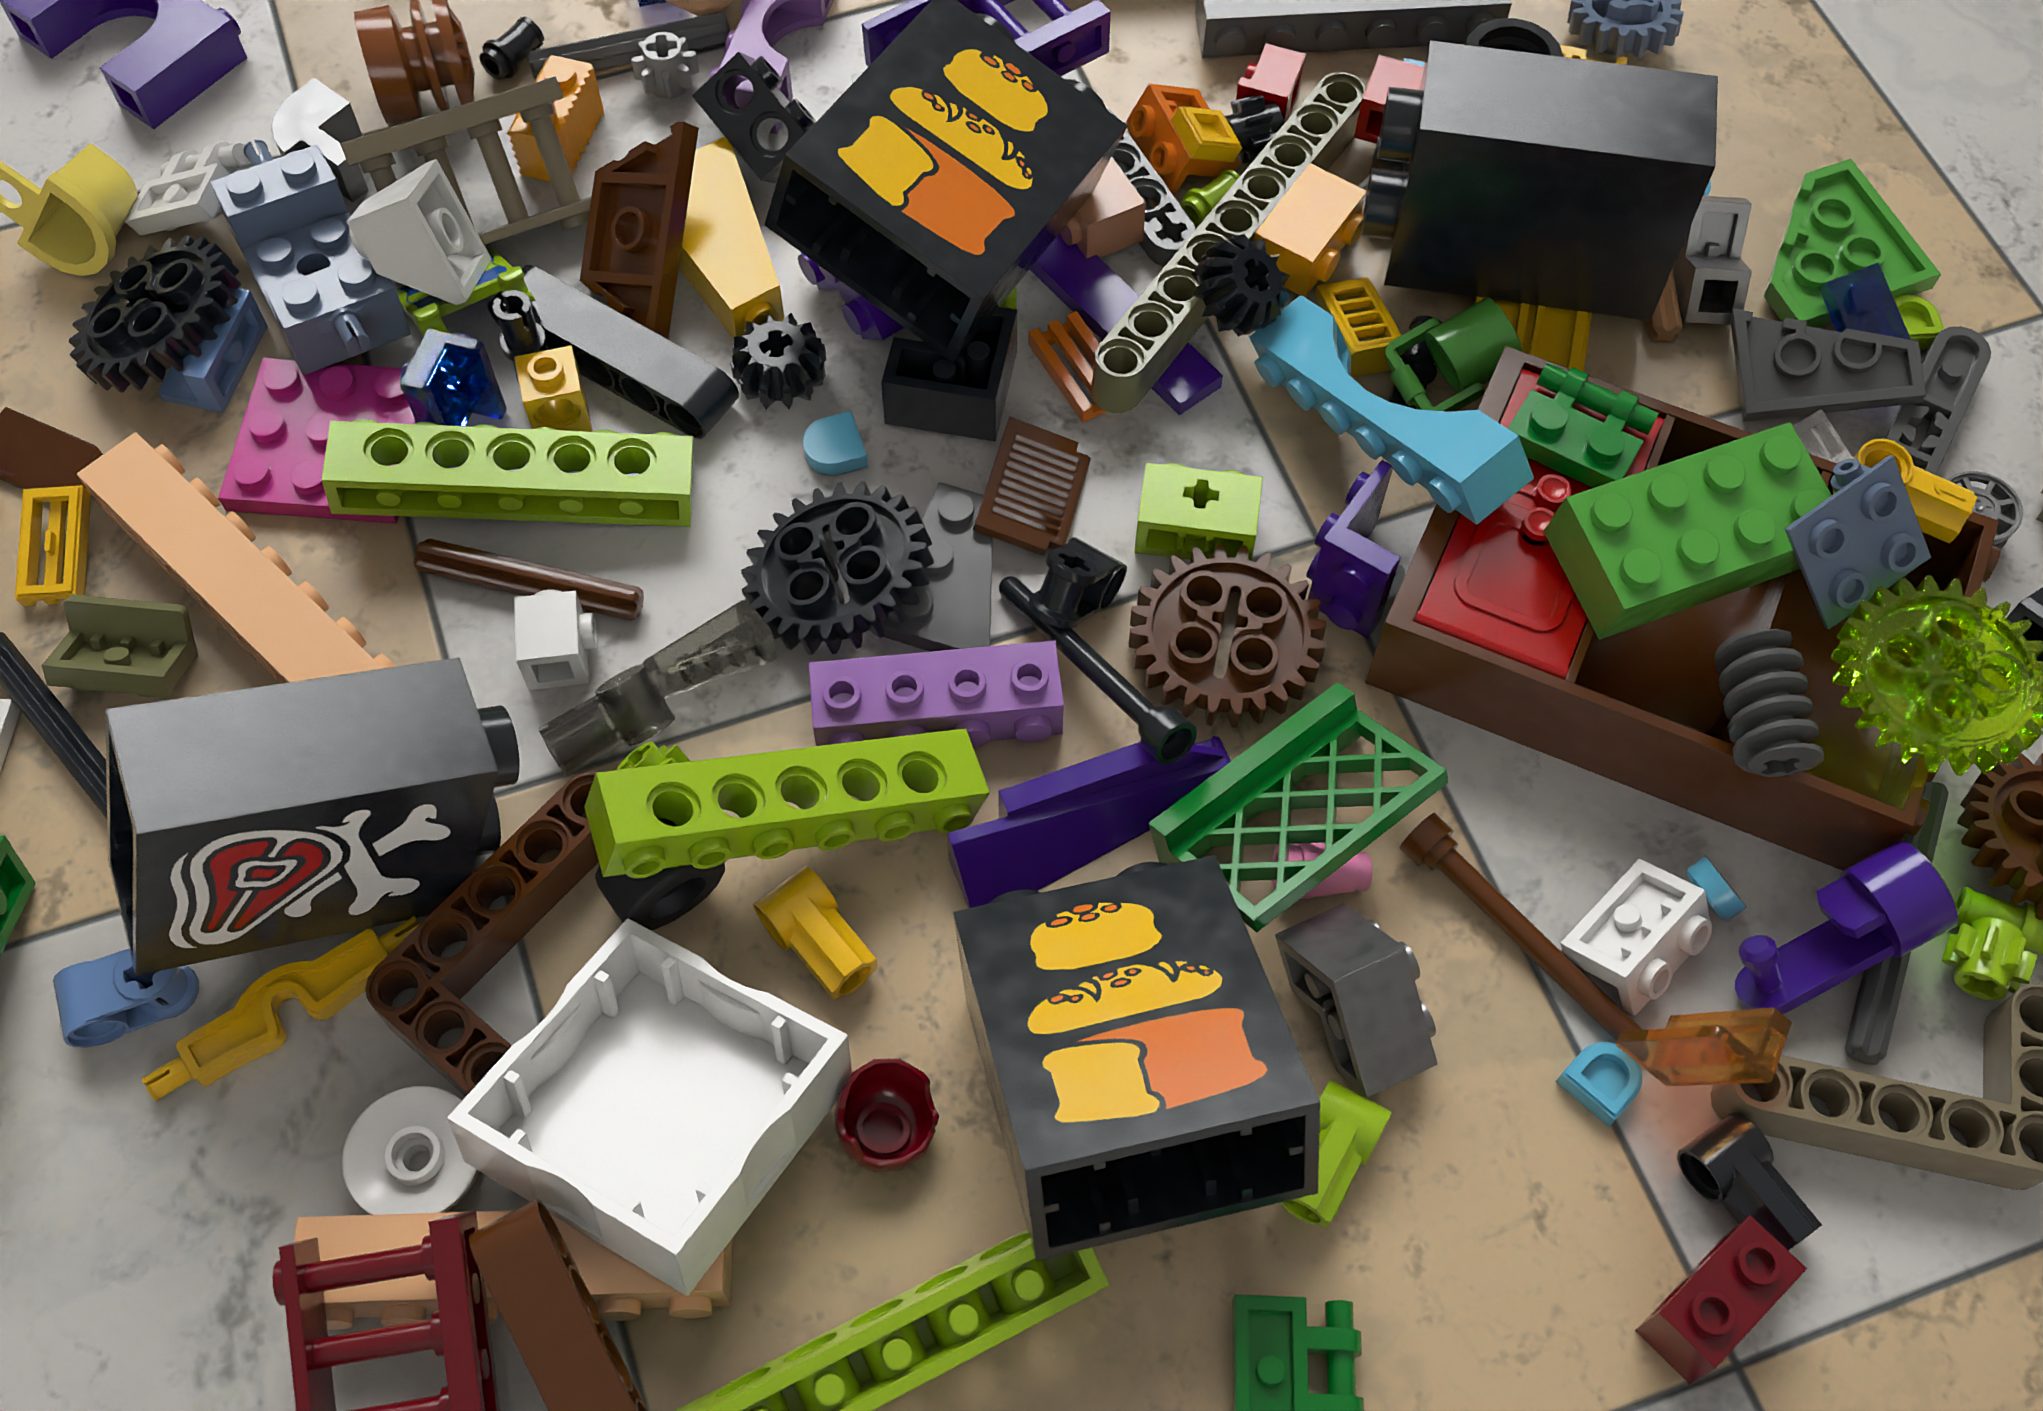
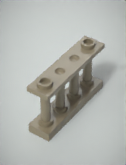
(483, 123)

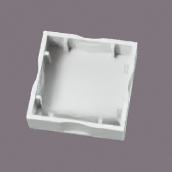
(654, 1104)

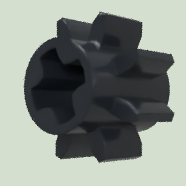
(1254, 124)

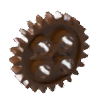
(1283, 644)
(2007, 827)

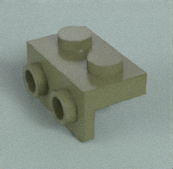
(122, 646)

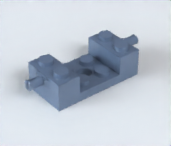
(295, 222)

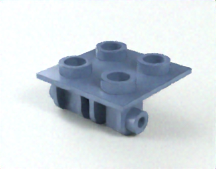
(1857, 538)

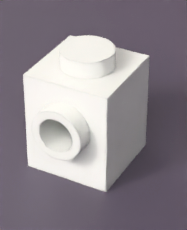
(553, 639)

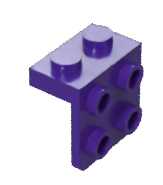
(1349, 570)

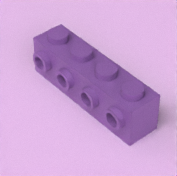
(985, 689)

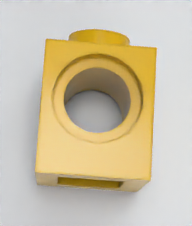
(553, 390)

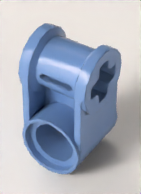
(107, 999)

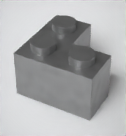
(1364, 996)

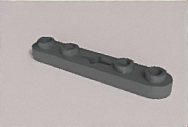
(1951, 377)

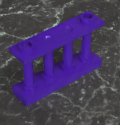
(1061, 45)

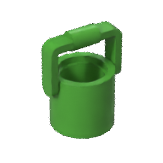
(1463, 349)

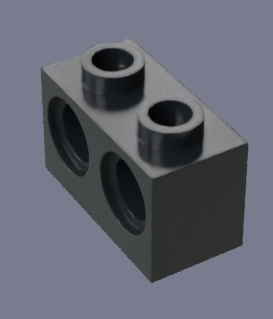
(750, 126)

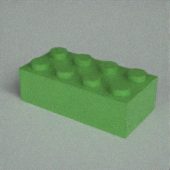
(1686, 529)

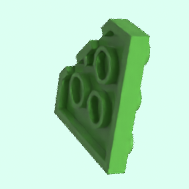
(1834, 231)

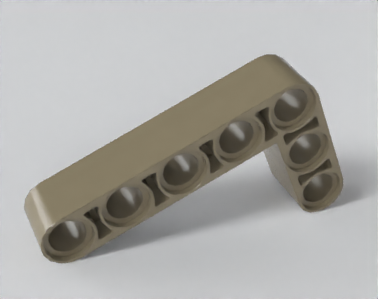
(1921, 1112)

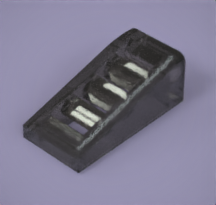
(715, 650)

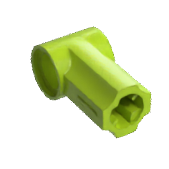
(1347, 1137)

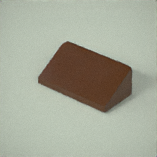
(40, 454)

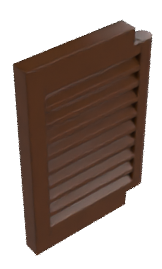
(1032, 488)

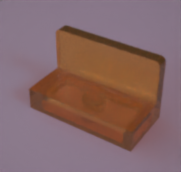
(1711, 1047)

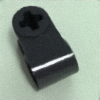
(1076, 584)

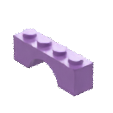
(761, 28)

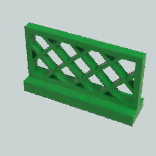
(1265, 780)

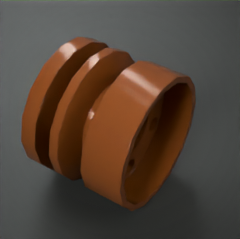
(414, 58)

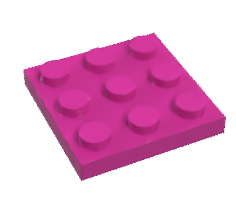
(286, 430)

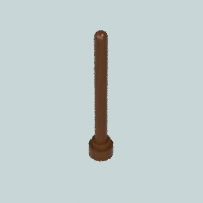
(1432, 845)

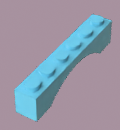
(1456, 455)

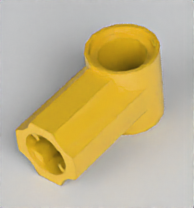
(1937, 503)
(807, 919)

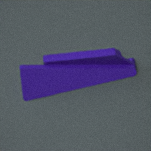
(1073, 818)

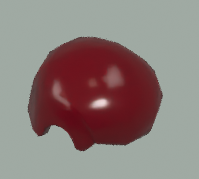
(886, 1115)

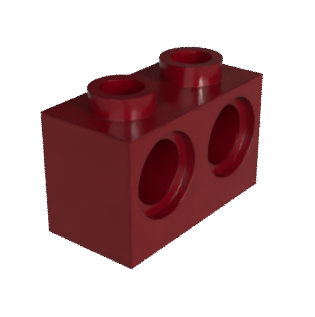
(1721, 1300)

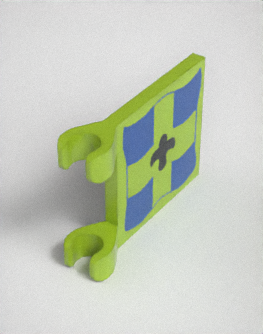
(427, 310)

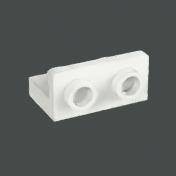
(1641, 933)

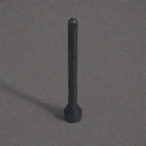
(1163, 731)

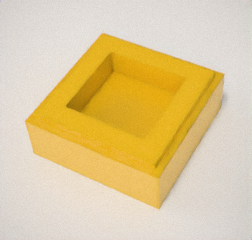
(1206, 134)

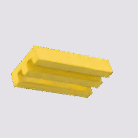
(76, 545)

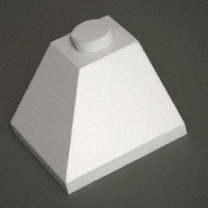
(421, 235)

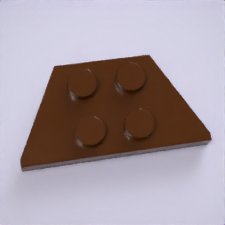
(640, 227)

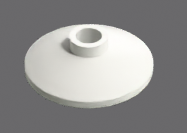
(387, 1138)

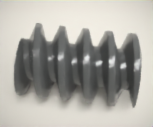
(1767, 704)

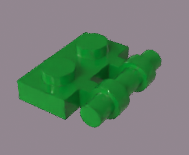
(1576, 442)
(1273, 1351)

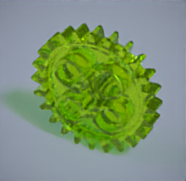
(1951, 660)

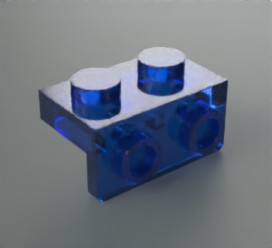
(451, 380)

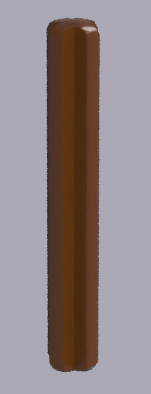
(527, 578)

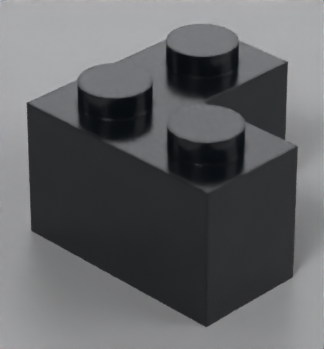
(952, 397)

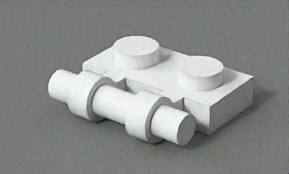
(184, 189)

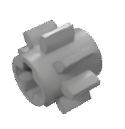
(665, 65)

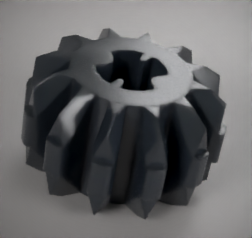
(1241, 285)
(778, 361)

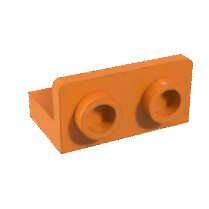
(1159, 141)

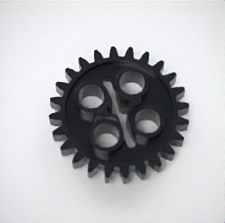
(155, 313)
(878, 555)

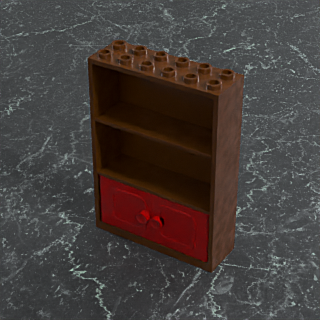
(1505, 646)

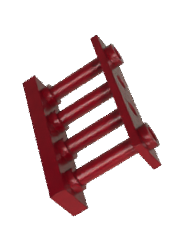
(455, 1330)

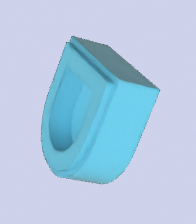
(834, 445)
(1603, 1080)

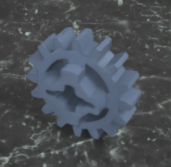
(1626, 24)

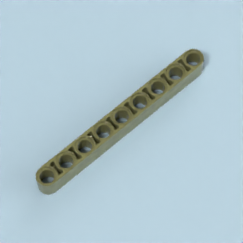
(1166, 312)

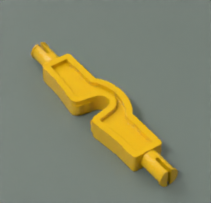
(254, 1022)

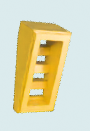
(1368, 355)

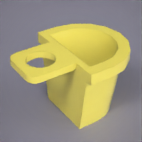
(75, 213)

